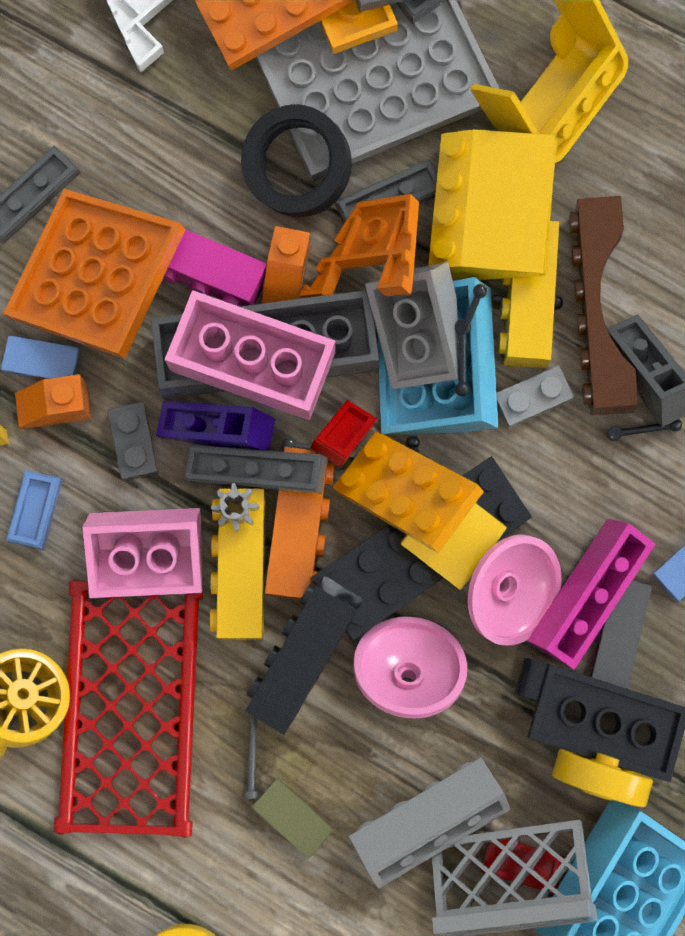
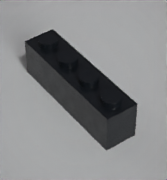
(304, 653)

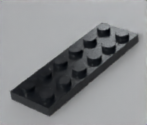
(393, 576)

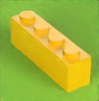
(530, 313)
(240, 573)

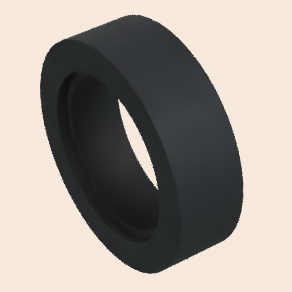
(263, 134)

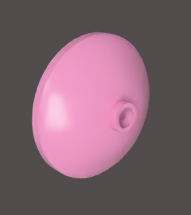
(513, 589)
(415, 651)

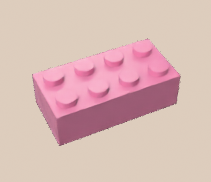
(250, 355)

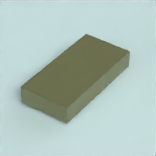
(293, 818)

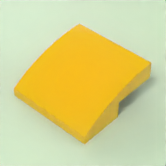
(463, 549)

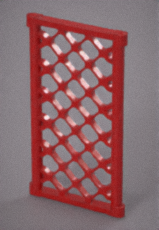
(182, 825)

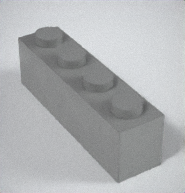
(429, 822)

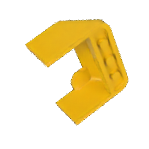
(574, 84)

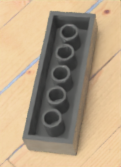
(337, 316)

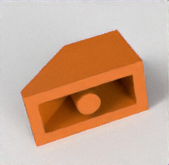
(286, 265)
(53, 402)

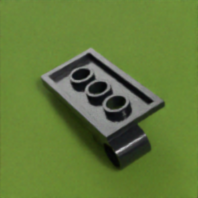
(556, 687)

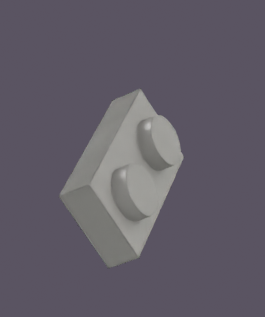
(533, 397)

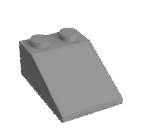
(418, 328)

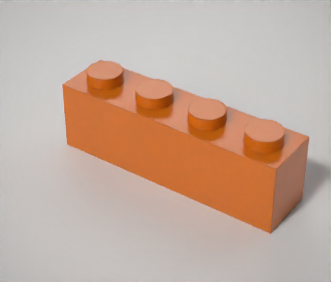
(297, 538)

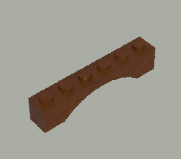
(610, 376)

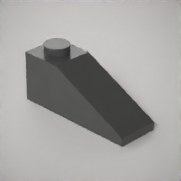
(657, 373)

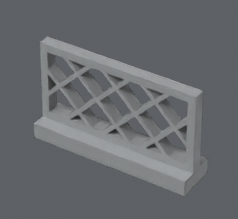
(518, 915)

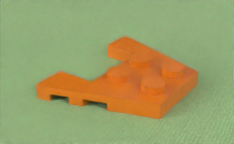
(373, 235)

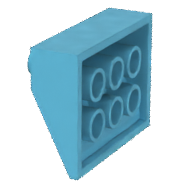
(436, 406)
(633, 877)

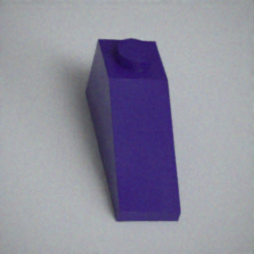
(216, 425)

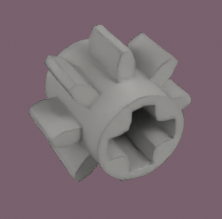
(235, 497)

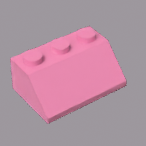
(143, 552)

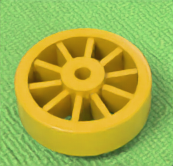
(23, 696)
(602, 778)

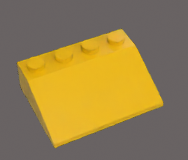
(493, 204)

